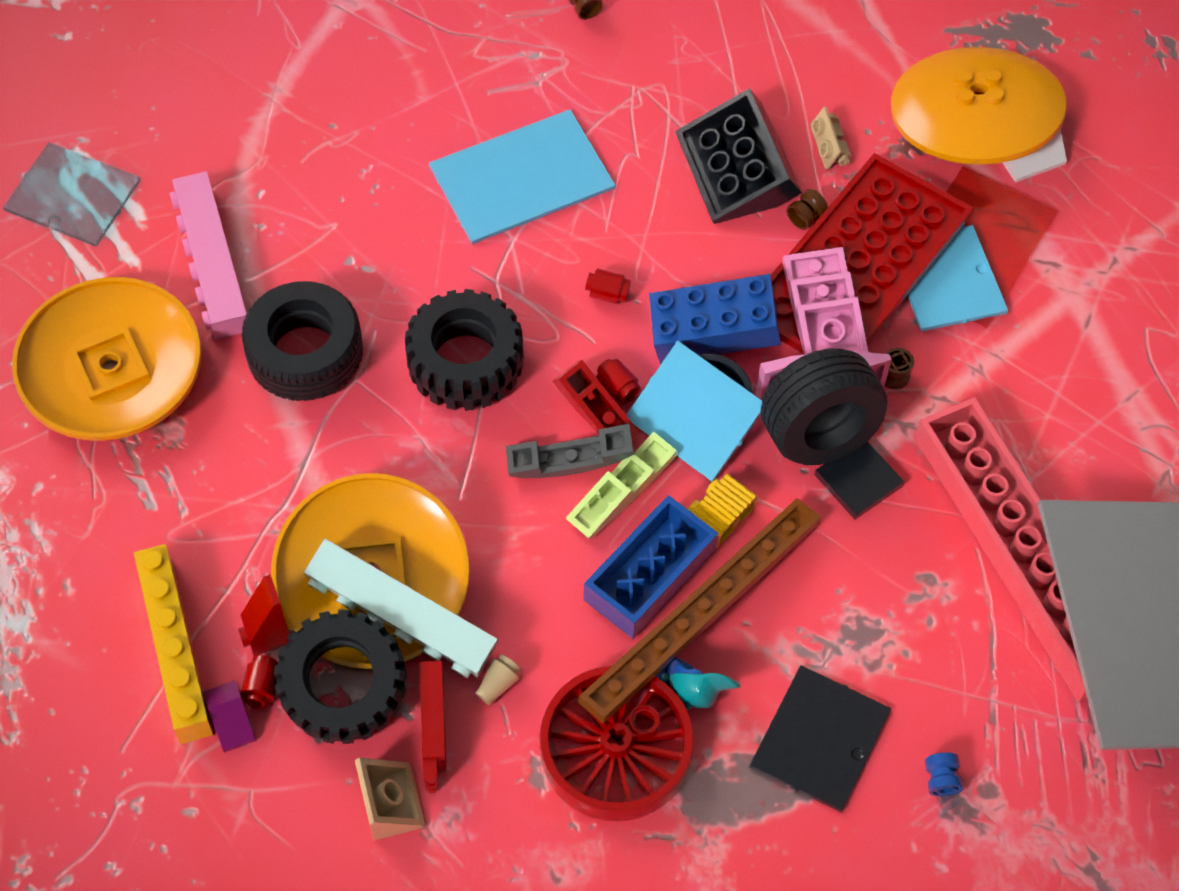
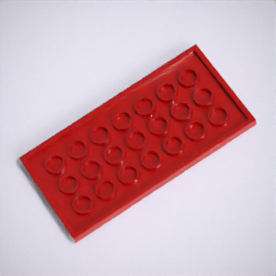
(889, 237)

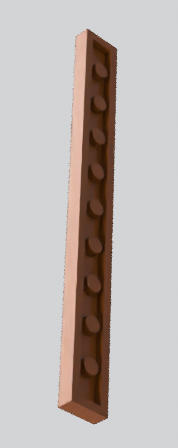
(698, 611)

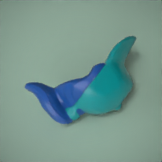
(693, 686)

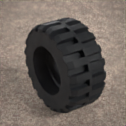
(464, 316)
(309, 645)

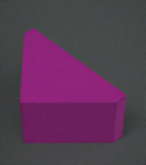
(229, 716)

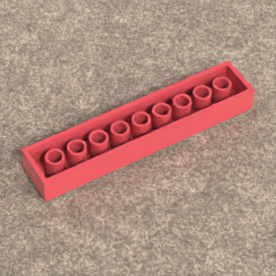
(1005, 521)

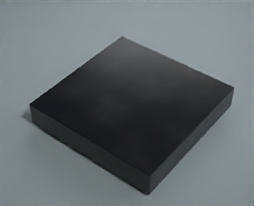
(860, 480)

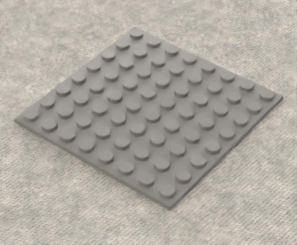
(1122, 611)

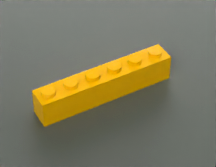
(173, 644)

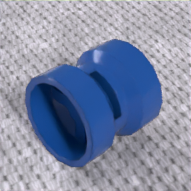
(943, 778)

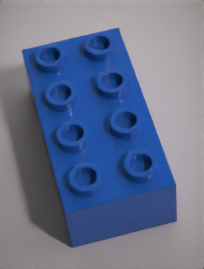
(716, 317)
(650, 566)

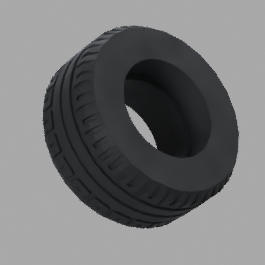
(295, 307)
(823, 406)

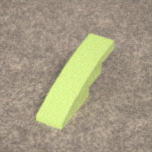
(622, 486)

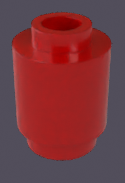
(607, 286)
(618, 380)
(259, 682)

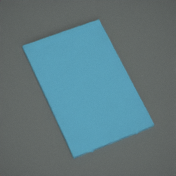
(521, 176)

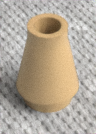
(498, 678)

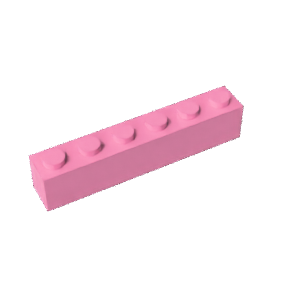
(210, 254)

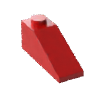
(591, 398)
(263, 620)

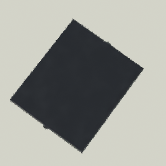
(820, 738)

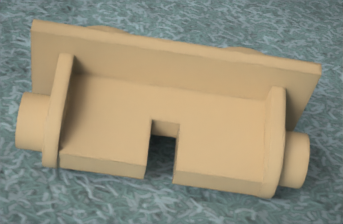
(826, 133)

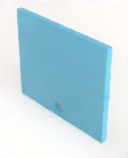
(957, 286)
(696, 410)

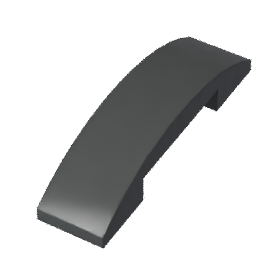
(570, 457)

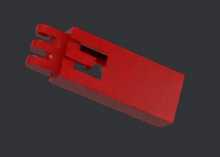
(432, 723)

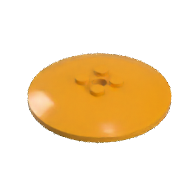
(1011, 119)
(97, 321)
(385, 525)

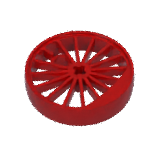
(599, 745)

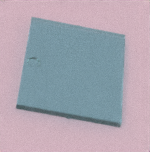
(72, 194)

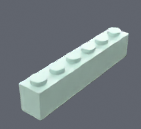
(401, 608)

